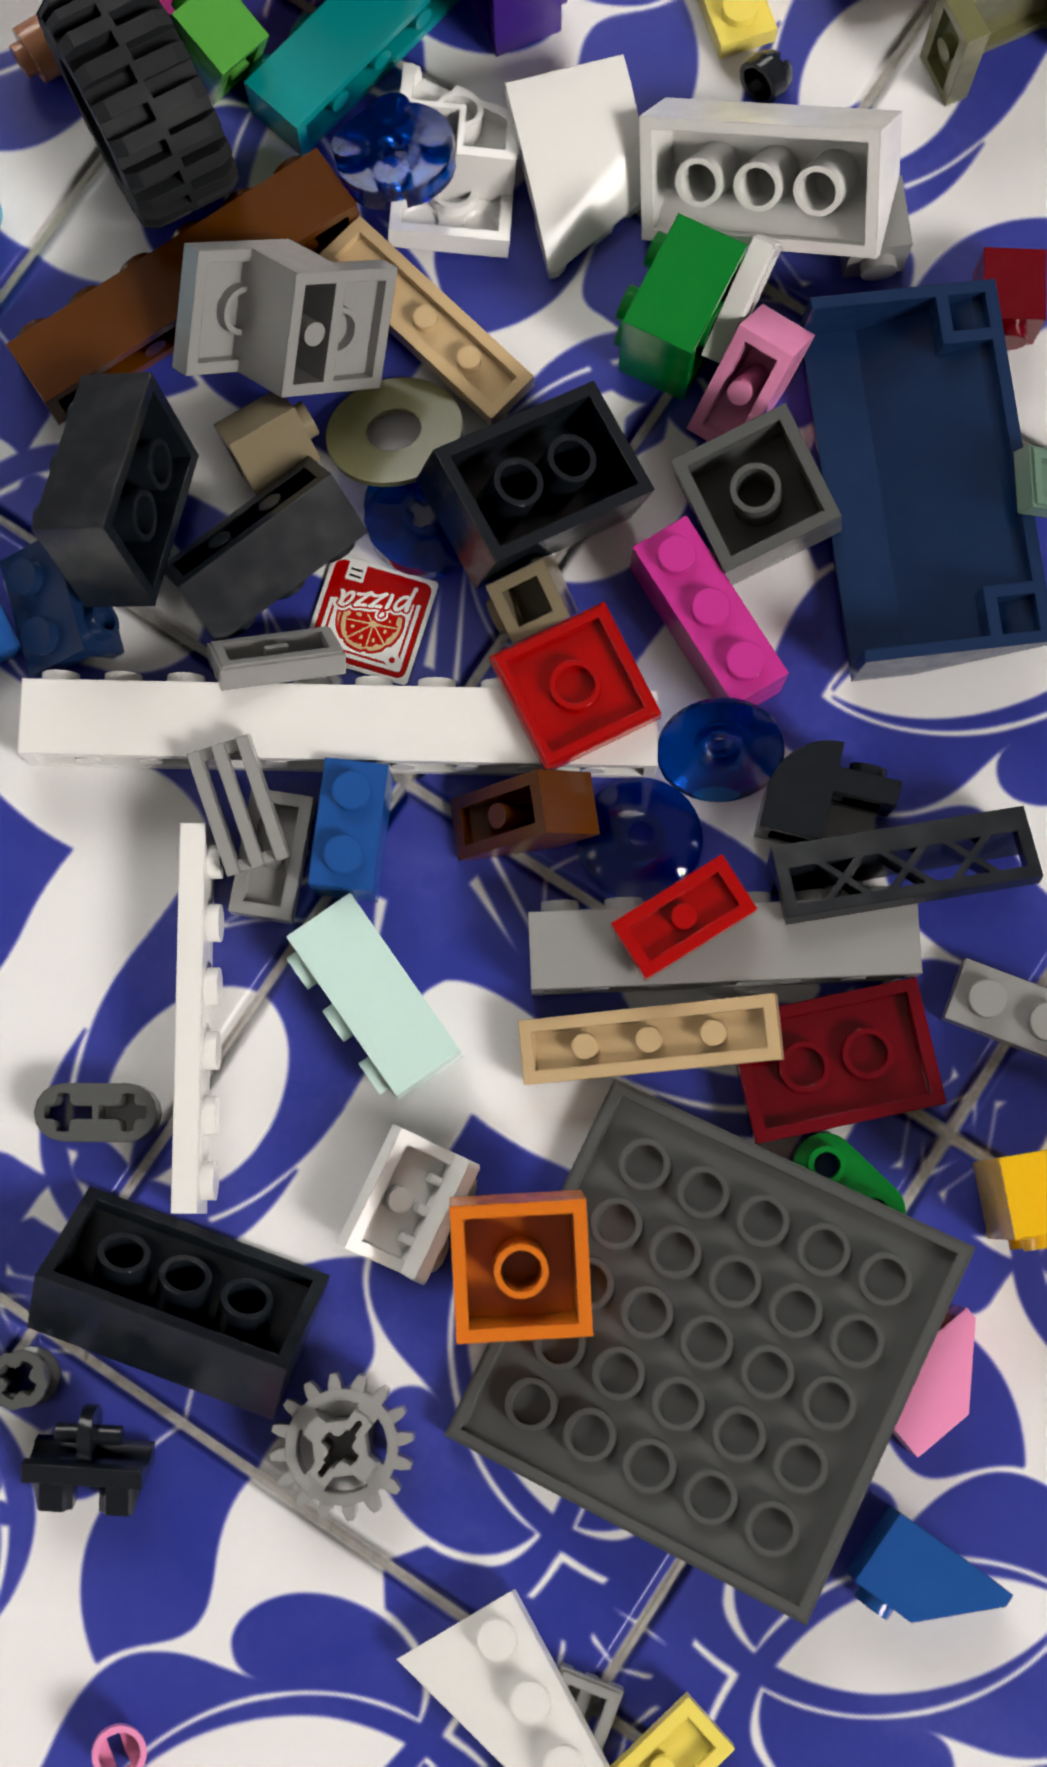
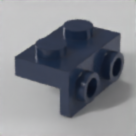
(51, 617)

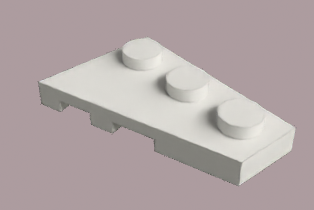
(506, 1688)

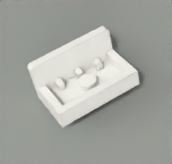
(405, 1205)

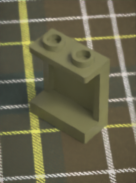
(966, 30)

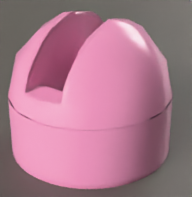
(132, 1742)

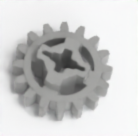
(316, 1427)

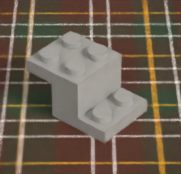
(283, 316)

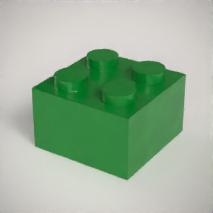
(676, 305)

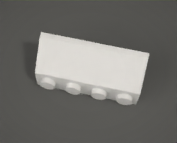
(777, 170)

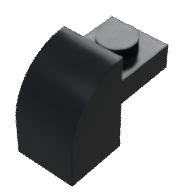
(812, 780)

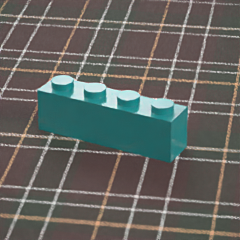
(334, 63)

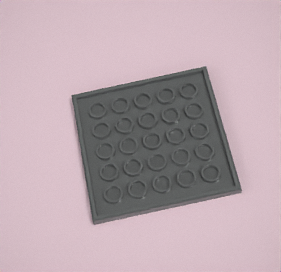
(736, 1354)

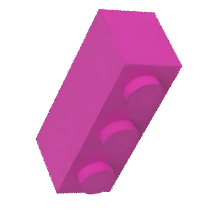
(706, 615)

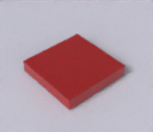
(575, 687)

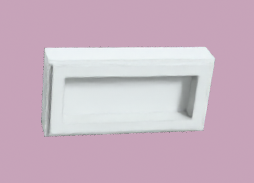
(743, 294)

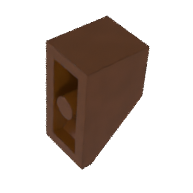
(525, 814)

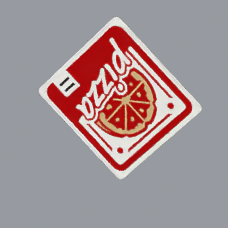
(375, 615)

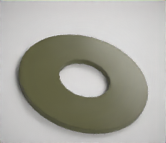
(372, 466)

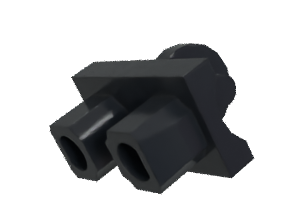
(88, 1457)

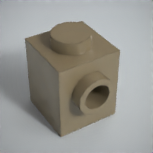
(268, 439)
(530, 600)

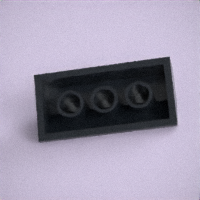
(177, 1301)

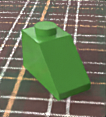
(220, 40)

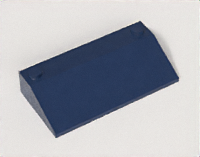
(920, 461)

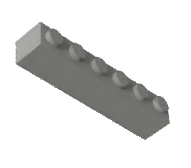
(581, 954)

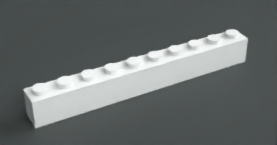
(295, 726)

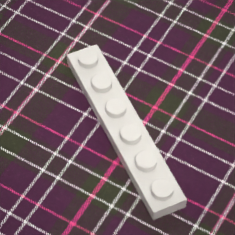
(196, 1046)

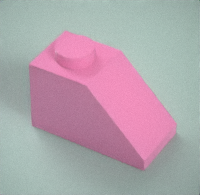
(751, 373)

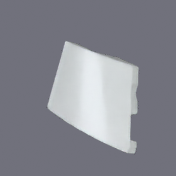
(577, 154)
(476, 205)

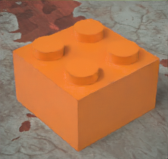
(520, 1266)

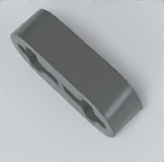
(98, 1097)

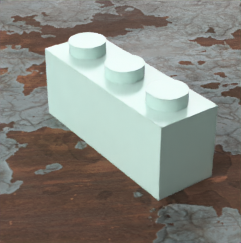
(371, 998)

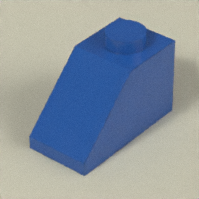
(919, 1575)

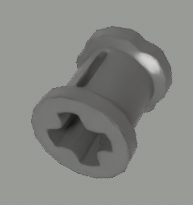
(45, 1374)

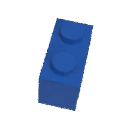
(351, 829)

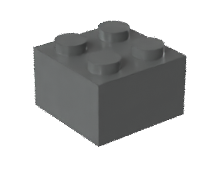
(757, 494)

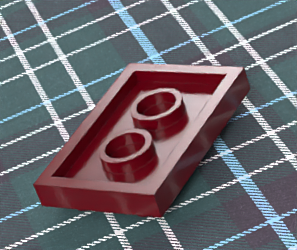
(844, 1063)

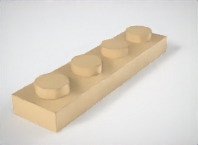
(439, 329)
(651, 1039)

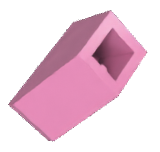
(943, 1385)

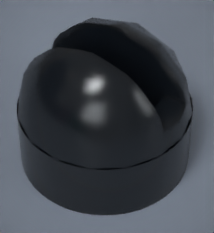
(766, 76)

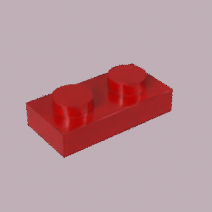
(683, 917)

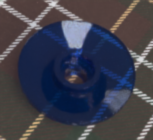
(714, 767)
(646, 870)

